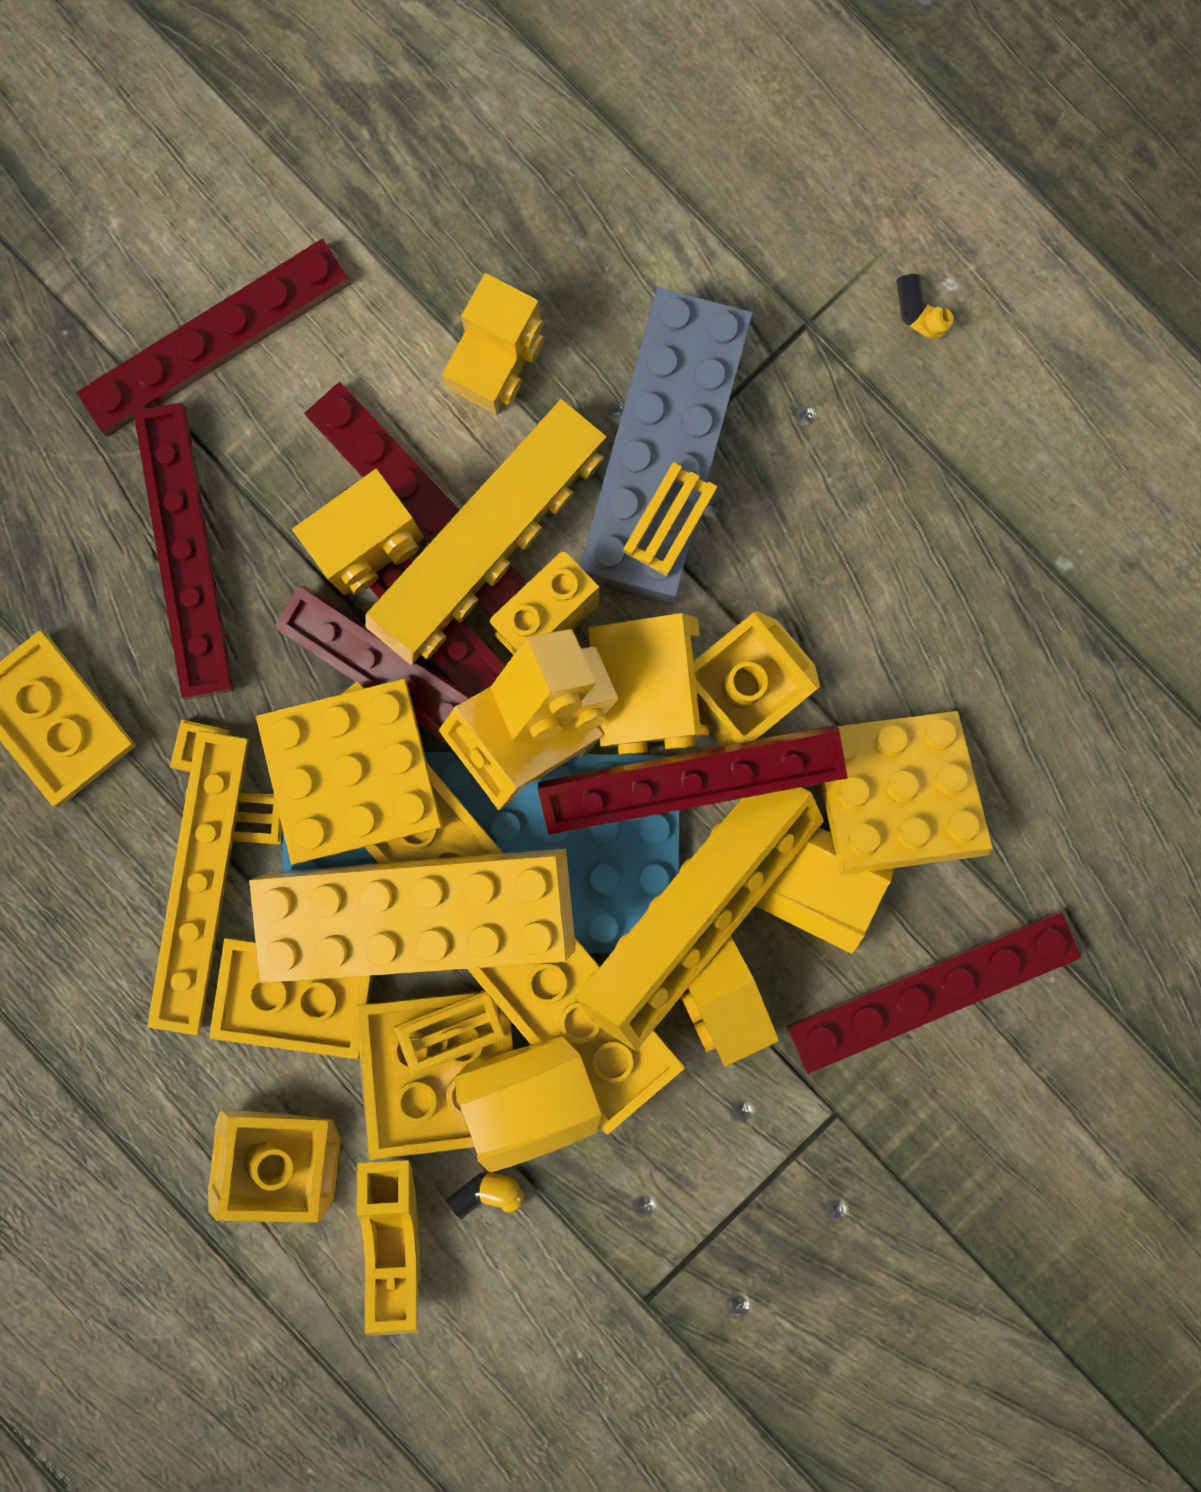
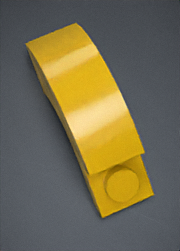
(390, 1246)

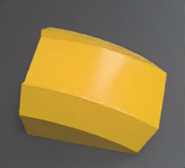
(751, 680)
(821, 900)
(527, 1103)
(272, 1167)

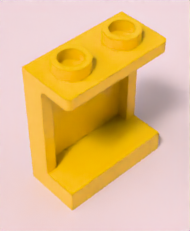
(550, 602)
(654, 682)
(503, 765)

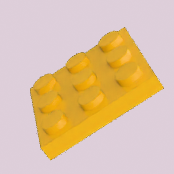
(348, 771)
(905, 796)
(421, 1110)

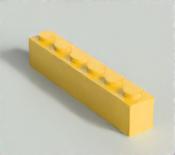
(485, 533)
(697, 913)

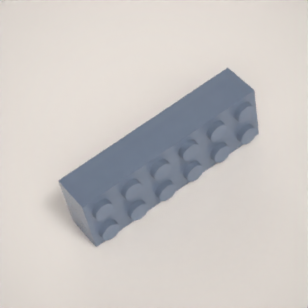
(667, 418)

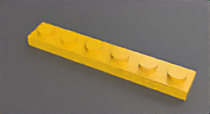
(198, 882)

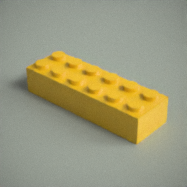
(413, 916)

